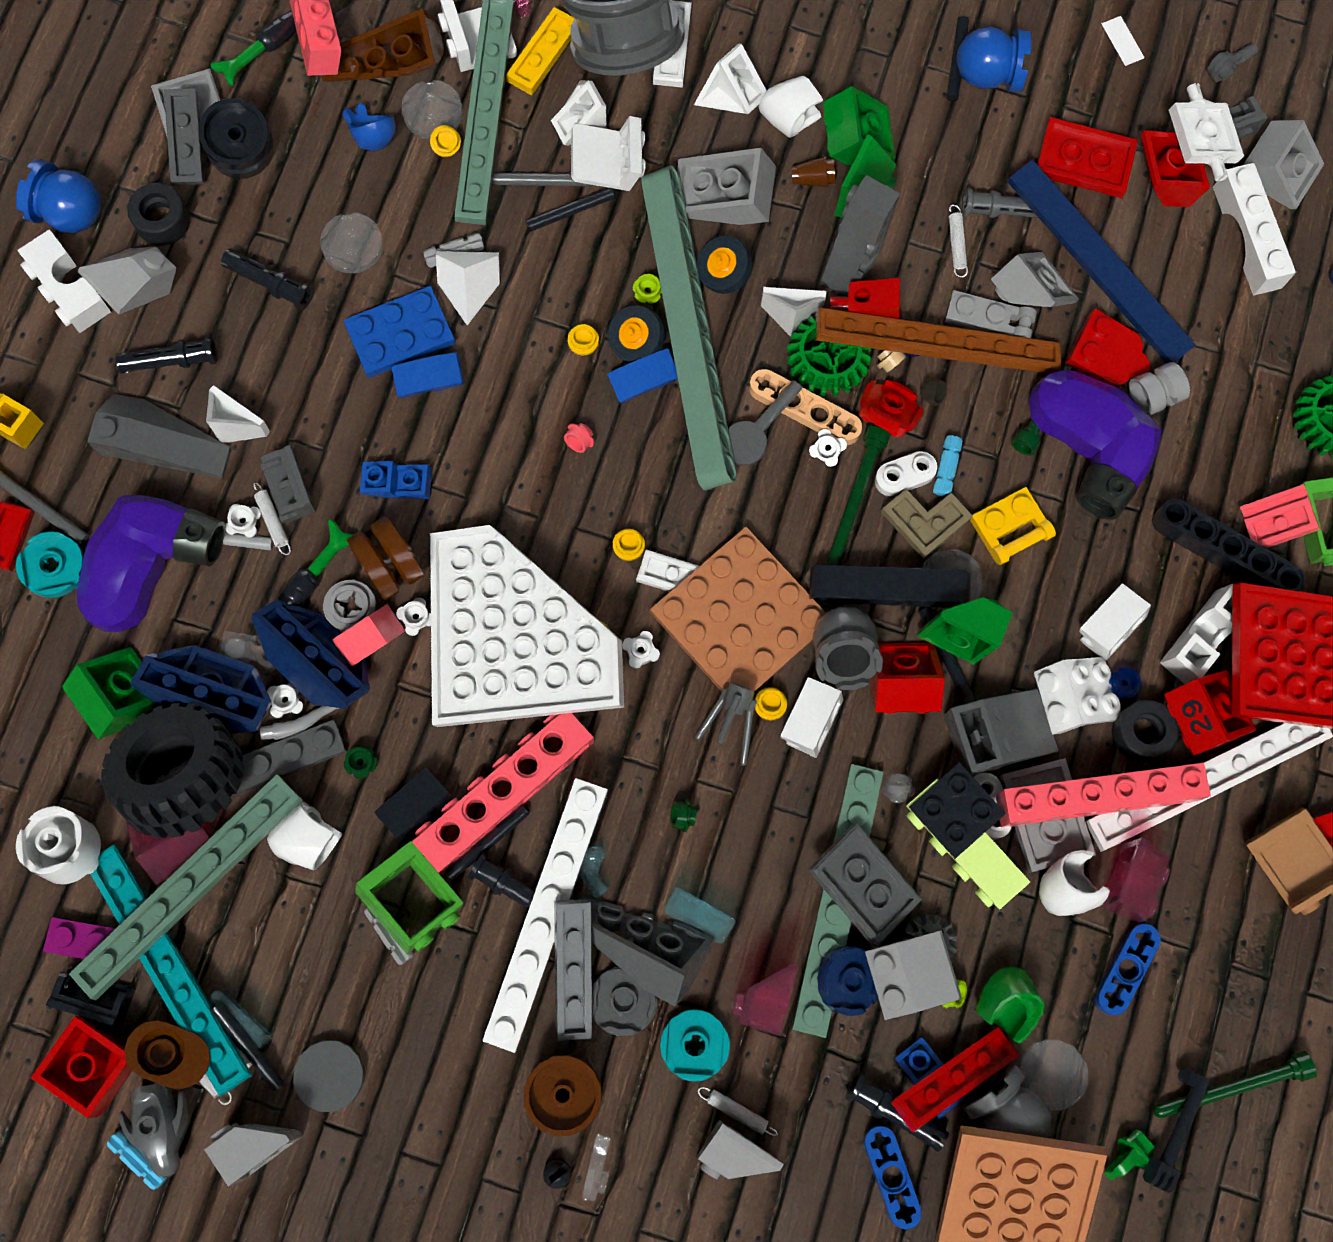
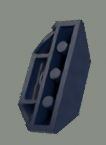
(305, 654)
(207, 680)

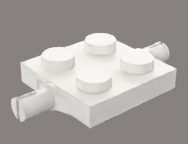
(1206, 132)

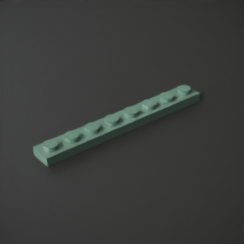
(484, 112)
(185, 887)
(831, 923)

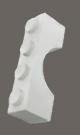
(1266, 256)

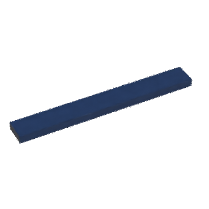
(1100, 262)

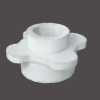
(826, 438)
(236, 513)
(406, 613)
(636, 658)
(276, 695)

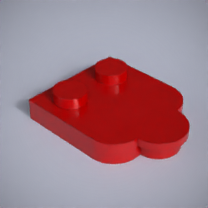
(1108, 351)

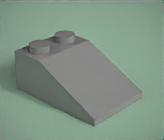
(728, 186)

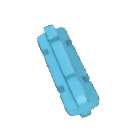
(947, 466)
(134, 1159)

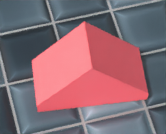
(368, 635)

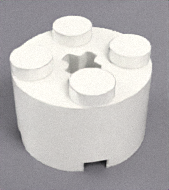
(59, 845)

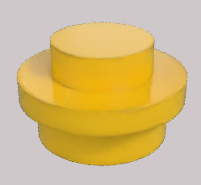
(445, 141)
(583, 340)
(628, 544)
(770, 703)

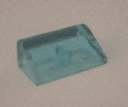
(699, 915)
(252, 1027)

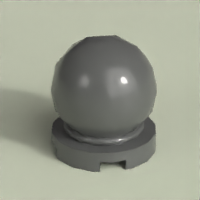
(846, 648)
(1009, 1106)

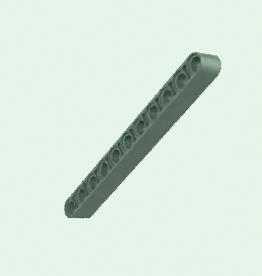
(688, 329)

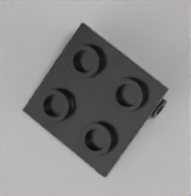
(957, 810)

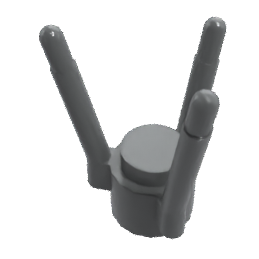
(737, 700)

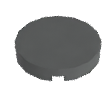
(621, 1004)
(328, 1076)

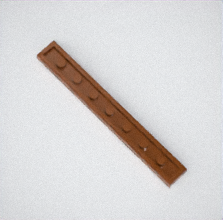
(937, 341)

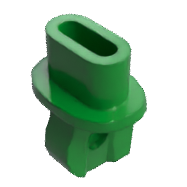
(1133, 1152)

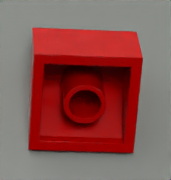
(1173, 179)
(908, 679)

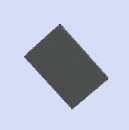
(864, 884)

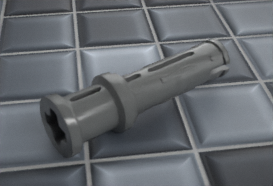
(993, 204)

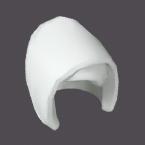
(791, 105)
(303, 837)
(1067, 890)

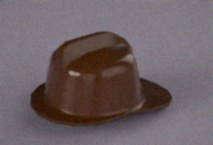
(167, 1054)

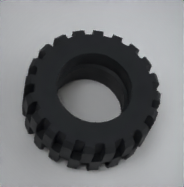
(189, 796)

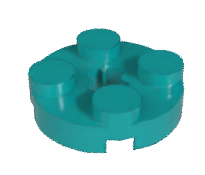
(32, 560)
(709, 1059)

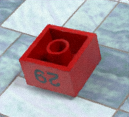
(1205, 713)
(85, 1067)

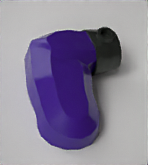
(1102, 427)
(131, 552)

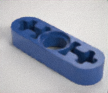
(1106, 986)
(909, 1199)

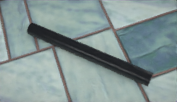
(951, 664)

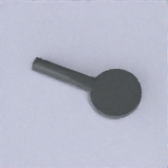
(749, 439)

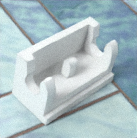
(1114, 622)
(812, 717)

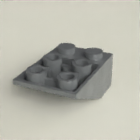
(1000, 731)

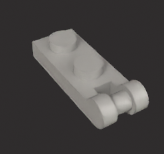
(988, 315)

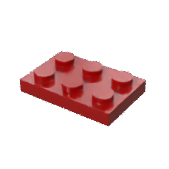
(1087, 157)

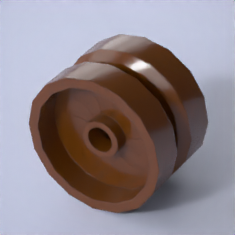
(384, 558)
(551, 1113)

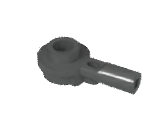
(1225, 63)

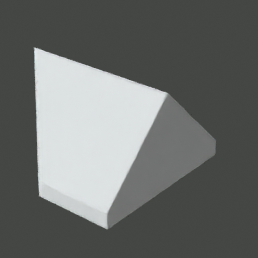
(733, 84)
(582, 107)
(468, 279)
(791, 306)
(232, 420)

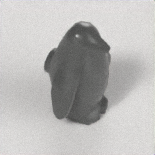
(156, 1126)

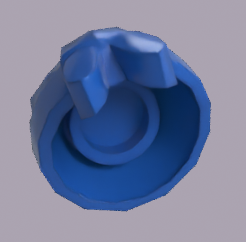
(370, 131)

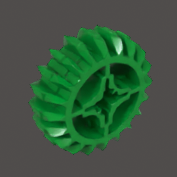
(804, 362)
(1313, 420)

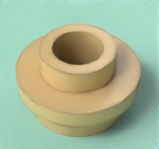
(889, 359)

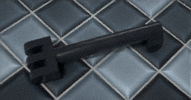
(1161, 1173)

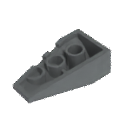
(149, 435)
(652, 953)

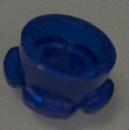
(1133, 682)

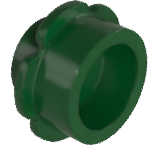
(352, 757)
(682, 815)

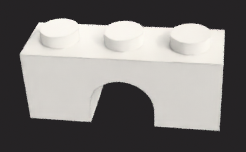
(77, 301)
(1197, 645)

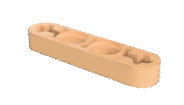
(808, 401)

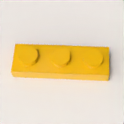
(541, 52)

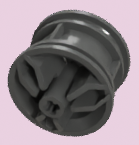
(623, 34)

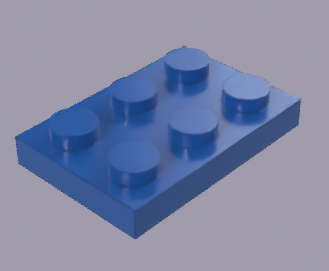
(399, 331)

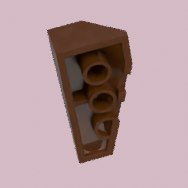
(391, 49)

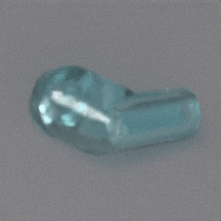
(590, 870)

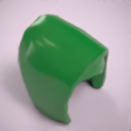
(1011, 1002)

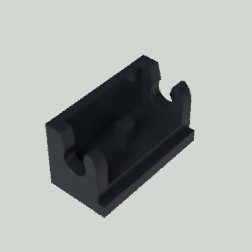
(414, 806)
(108, 1008)

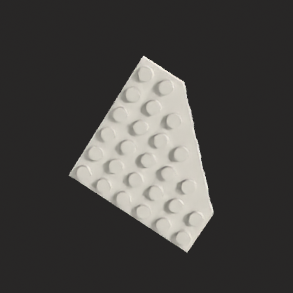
(511, 637)

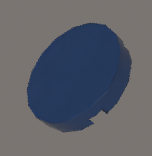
(846, 981)

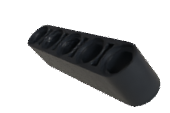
(1212, 549)
(889, 586)

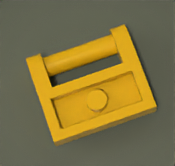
(1007, 517)

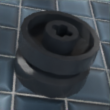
(236, 138)

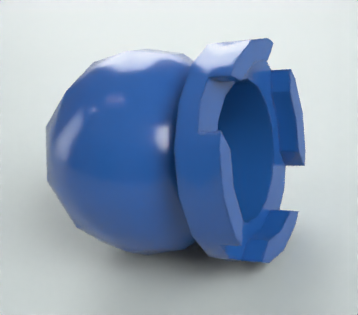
(992, 57)
(58, 197)

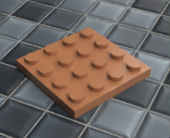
(739, 614)
(1019, 1188)

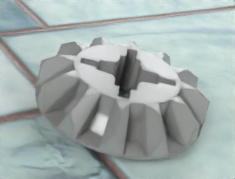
(344, 592)

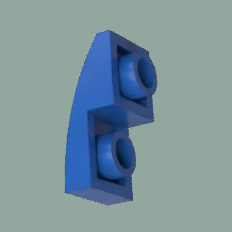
(427, 374)
(643, 375)
(395, 480)
(919, 1062)

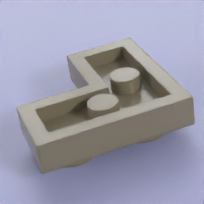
(926, 529)

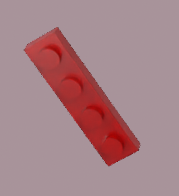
(955, 1079)

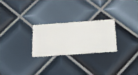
(1122, 40)

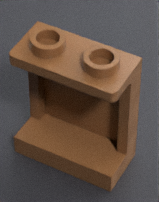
(1296, 860)

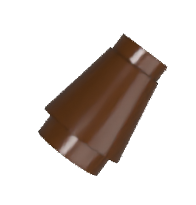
(815, 173)

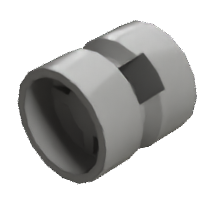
(1163, 388)

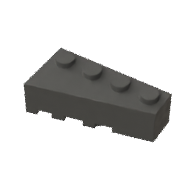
(860, 234)

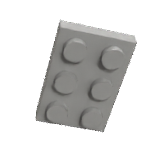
(1047, 841)

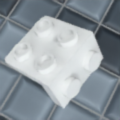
(463, 34)
(608, 155)
(1077, 693)

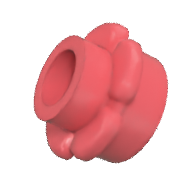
(579, 437)

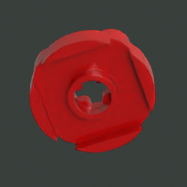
(876, 407)

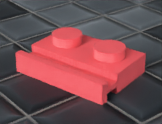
(1280, 517)

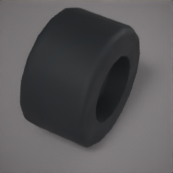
(150, 198)
(1163, 722)

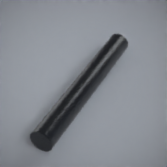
(954, 77)
(570, 209)
(486, 842)
(246, 1045)

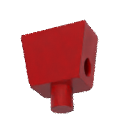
(871, 297)

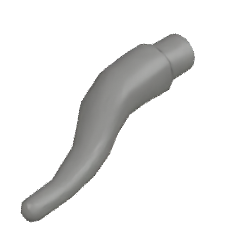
(290, 728)

